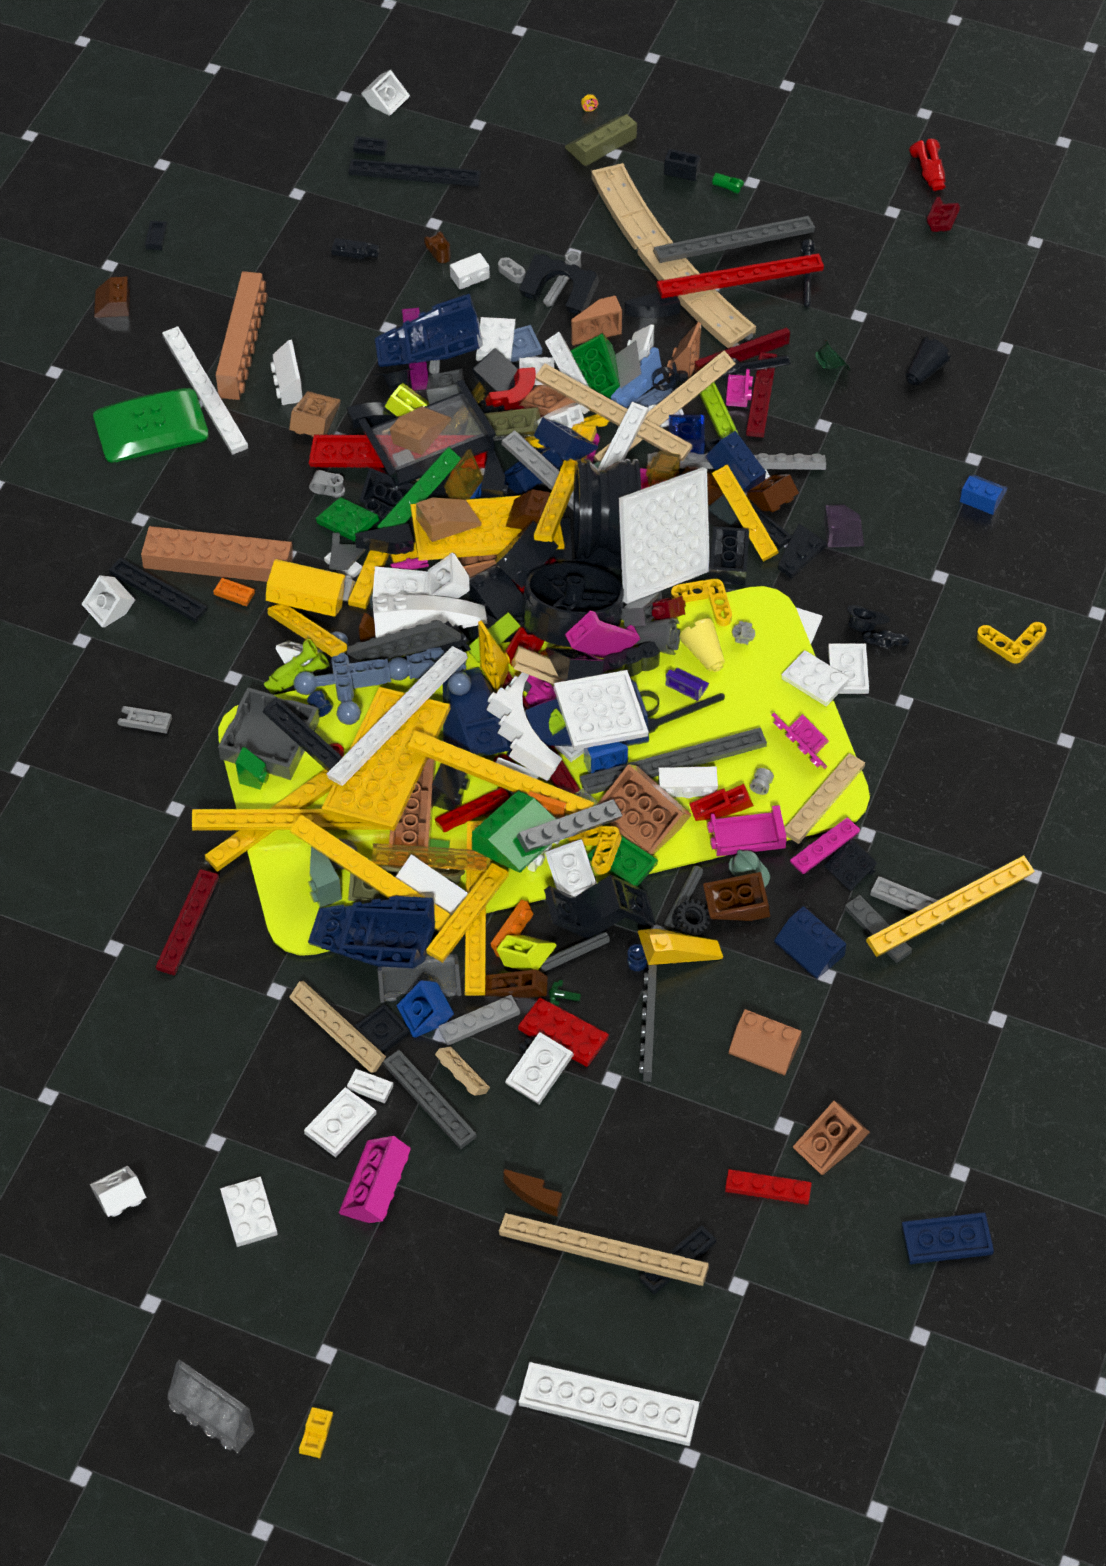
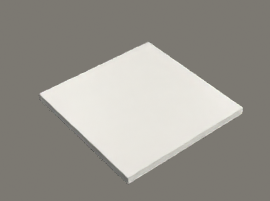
(664, 534)

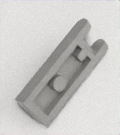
(145, 719)

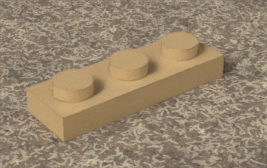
(462, 1071)

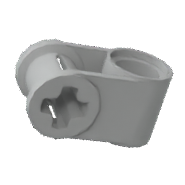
(326, 482)

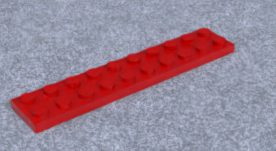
(352, 452)

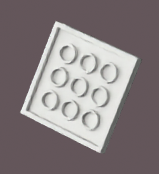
(600, 709)

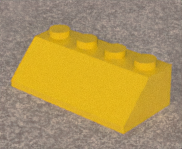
(305, 588)

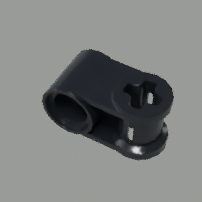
(378, 508)

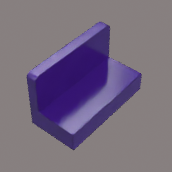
(686, 683)

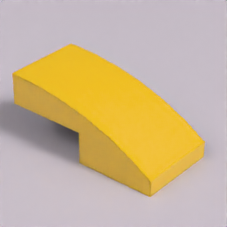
(316, 1432)

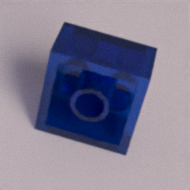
(689, 428)

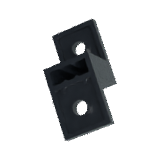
(599, 907)

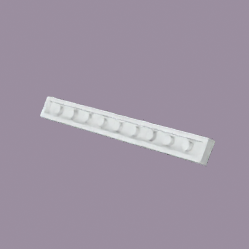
(205, 390)
(397, 716)

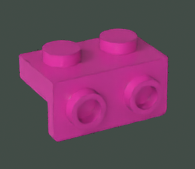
(738, 389)

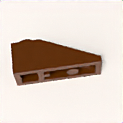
(518, 984)

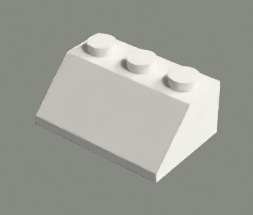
(287, 374)

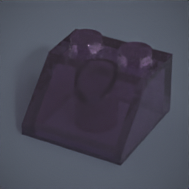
(842, 527)

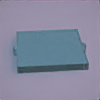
(723, 511)

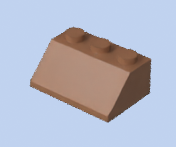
(765, 1042)

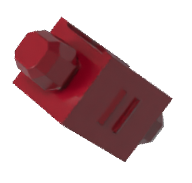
(668, 608)

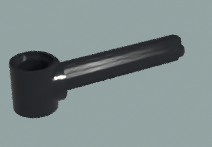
(740, 368)

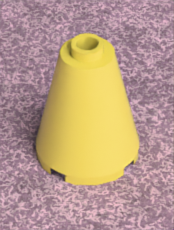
(704, 644)

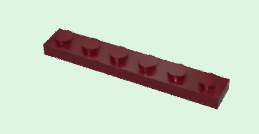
(750, 348)
(761, 399)
(187, 922)

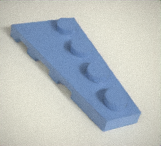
(642, 383)

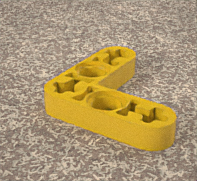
(708, 592)
(1015, 647)
(607, 838)

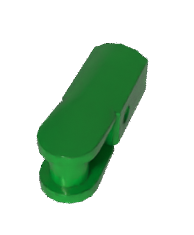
(726, 182)

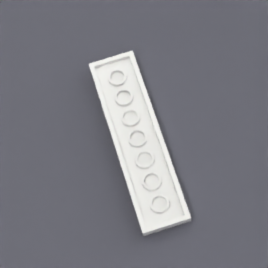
(609, 1403)

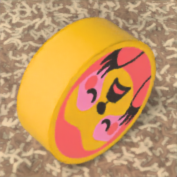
(589, 103)

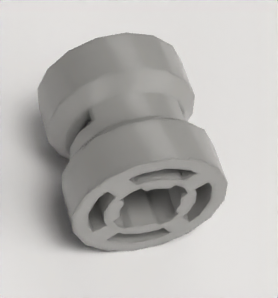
(760, 784)

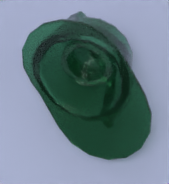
(829, 358)

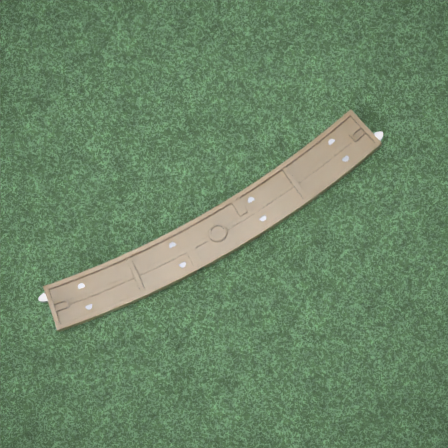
(646, 233)

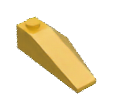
(492, 659)
(673, 947)

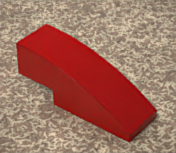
(722, 803)

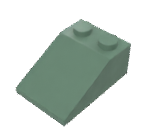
(324, 880)

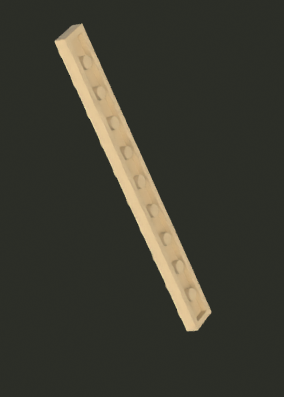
(683, 394)
(610, 410)
(604, 1249)

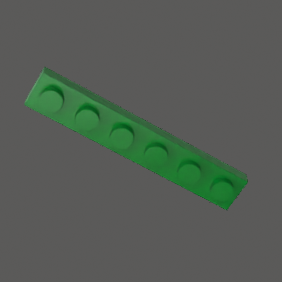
(421, 489)

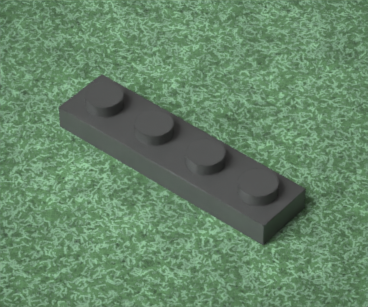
(874, 923)

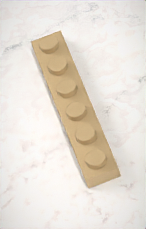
(824, 798)
(337, 1027)

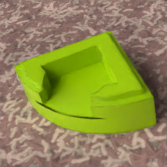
(556, 722)

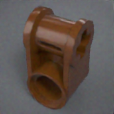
(438, 247)

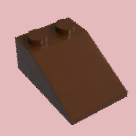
(737, 898)

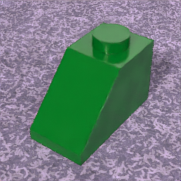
(251, 769)

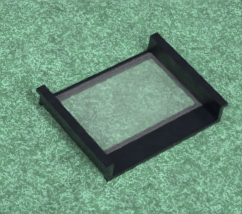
(465, 431)

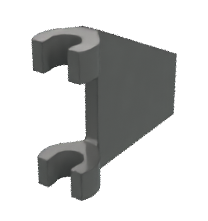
(343, 555)

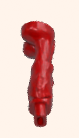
(932, 169)

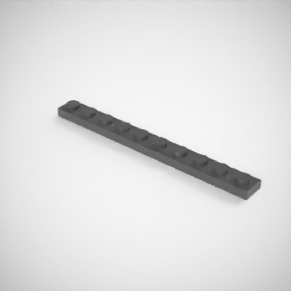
(733, 239)
(685, 757)

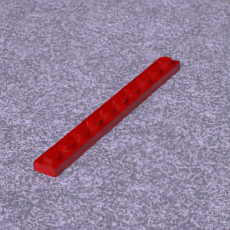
(740, 275)

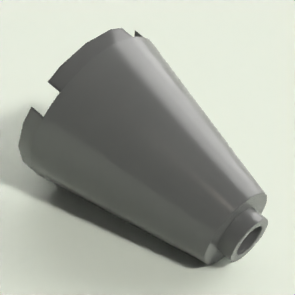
(663, 633)

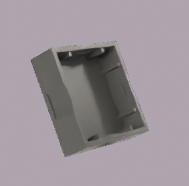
(262, 736)

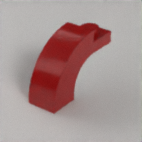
(511, 398)

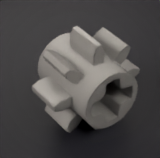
(743, 632)

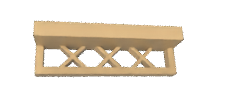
(535, 665)

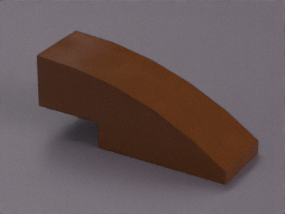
(534, 1192)

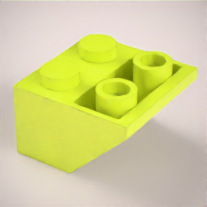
(404, 401)
(524, 952)

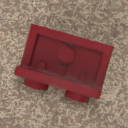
(942, 215)

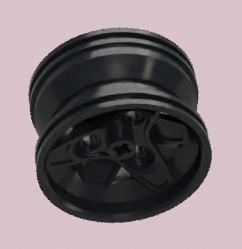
(597, 504)

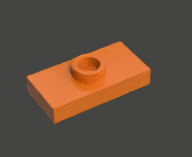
(234, 592)
(553, 806)

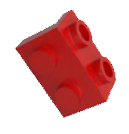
(523, 640)

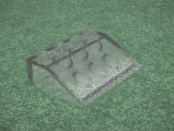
(209, 1407)

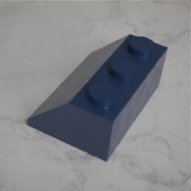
(563, 440)
(740, 460)
(521, 479)
(810, 943)

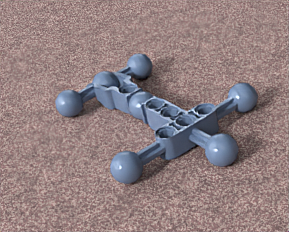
(375, 672)

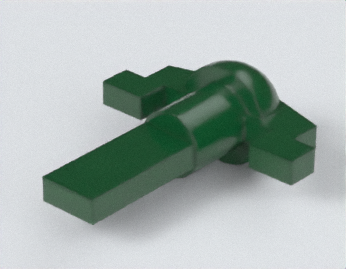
(554, 992)

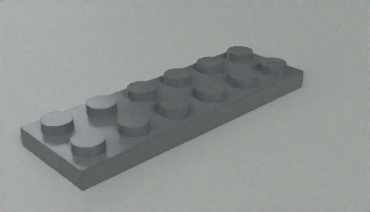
(405, 642)

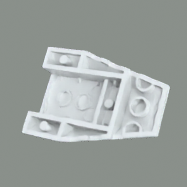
(406, 612)

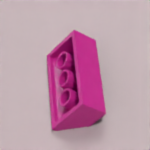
(375, 1179)

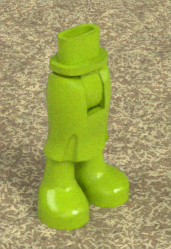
(285, 675)

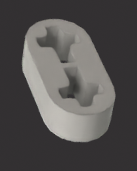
(510, 271)

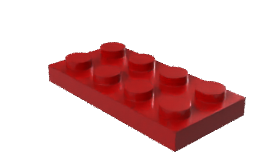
(564, 1029)

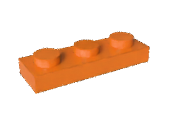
(514, 924)

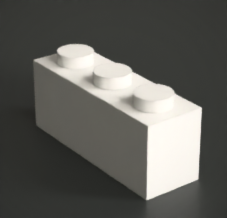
(688, 781)

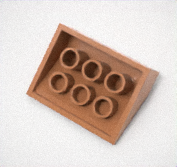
(647, 810)

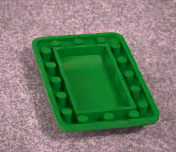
(150, 424)

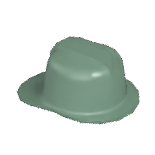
(748, 863)

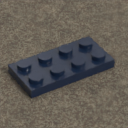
(947, 1238)

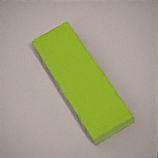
(500, 631)

